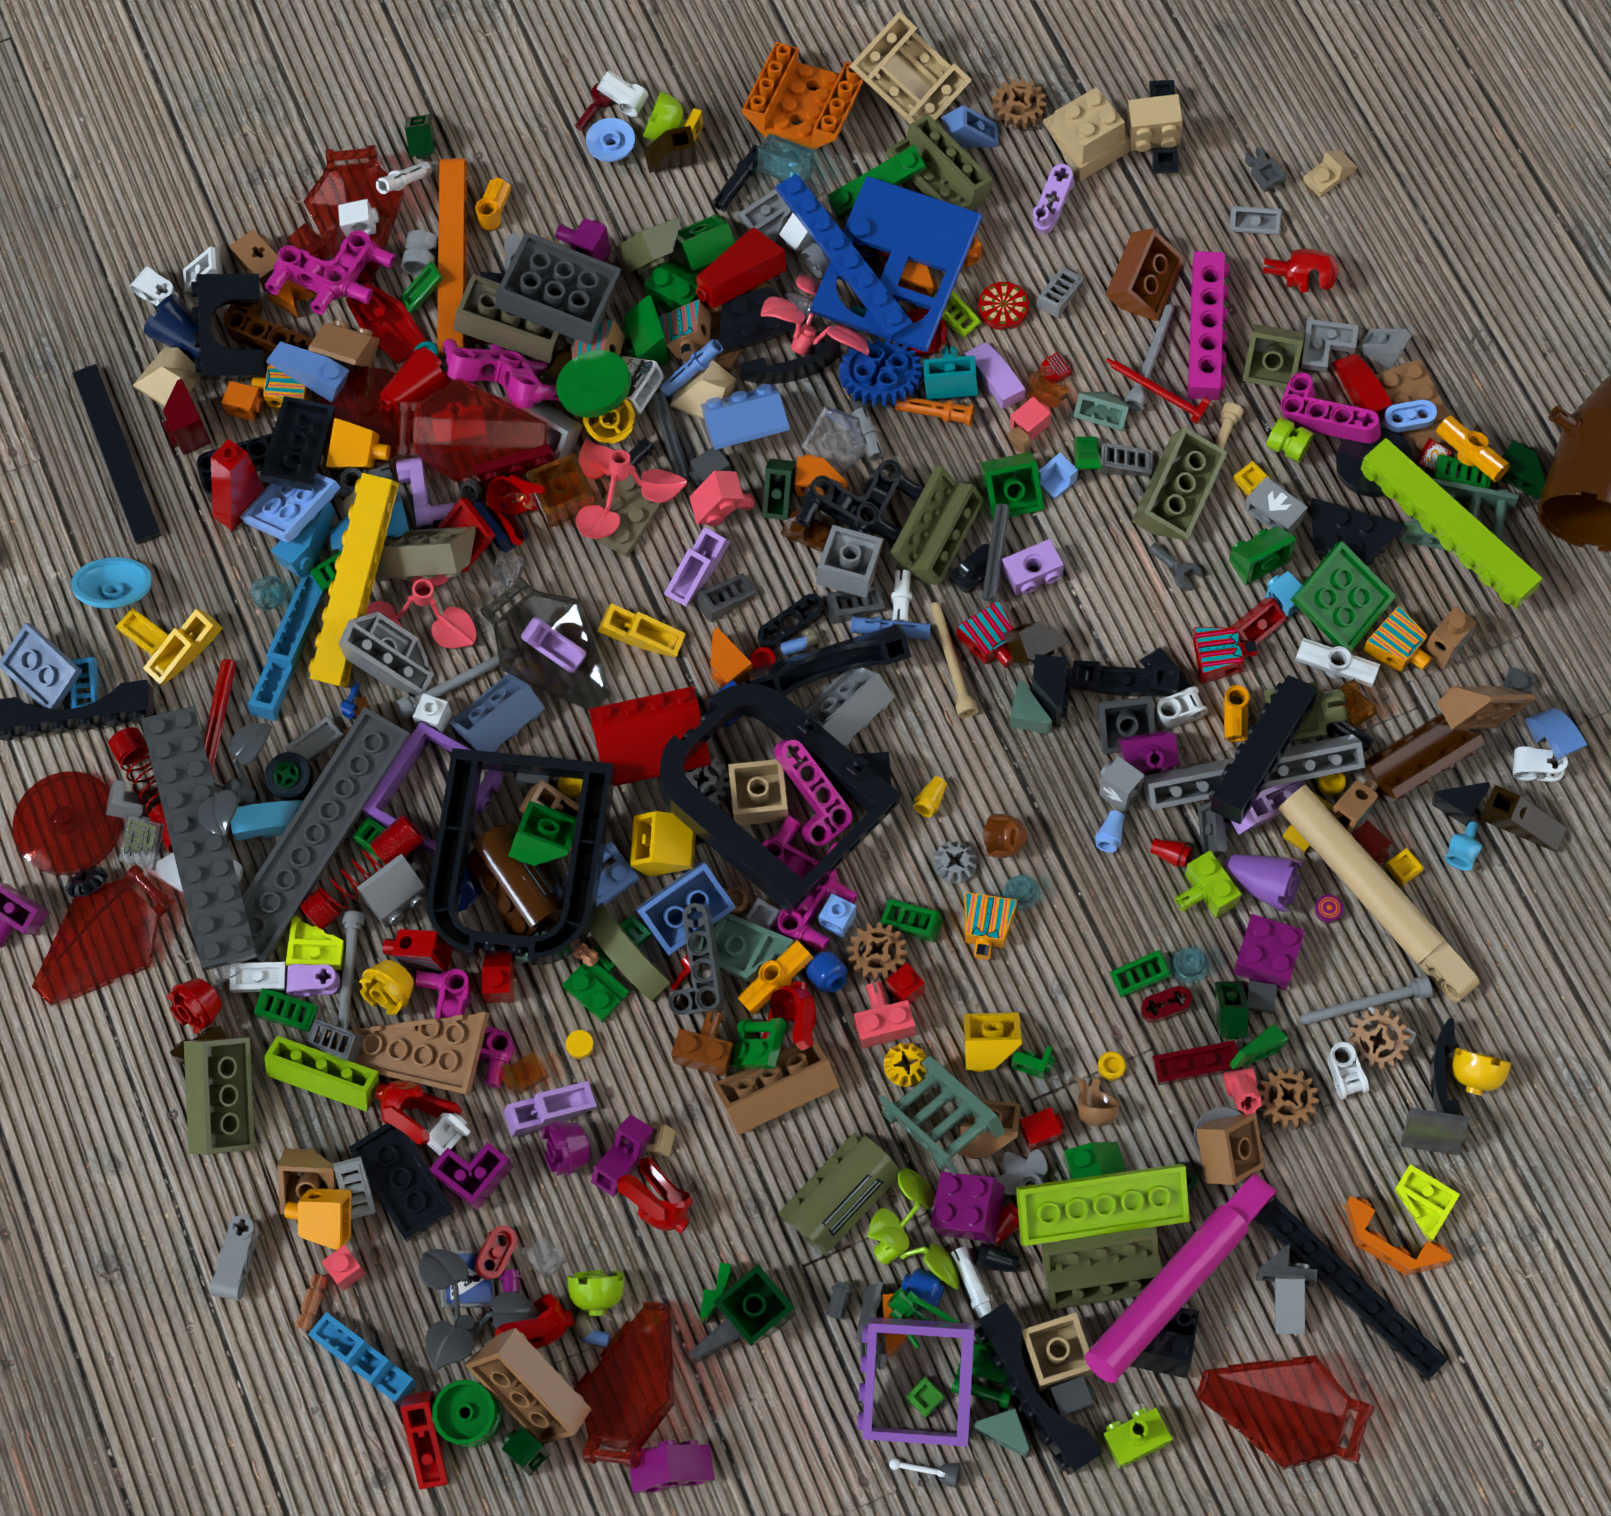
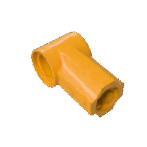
(492, 204)
(1236, 715)

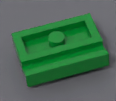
(596, 990)

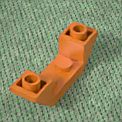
(1430, 1257)

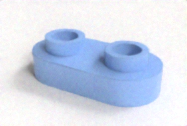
(1408, 415)

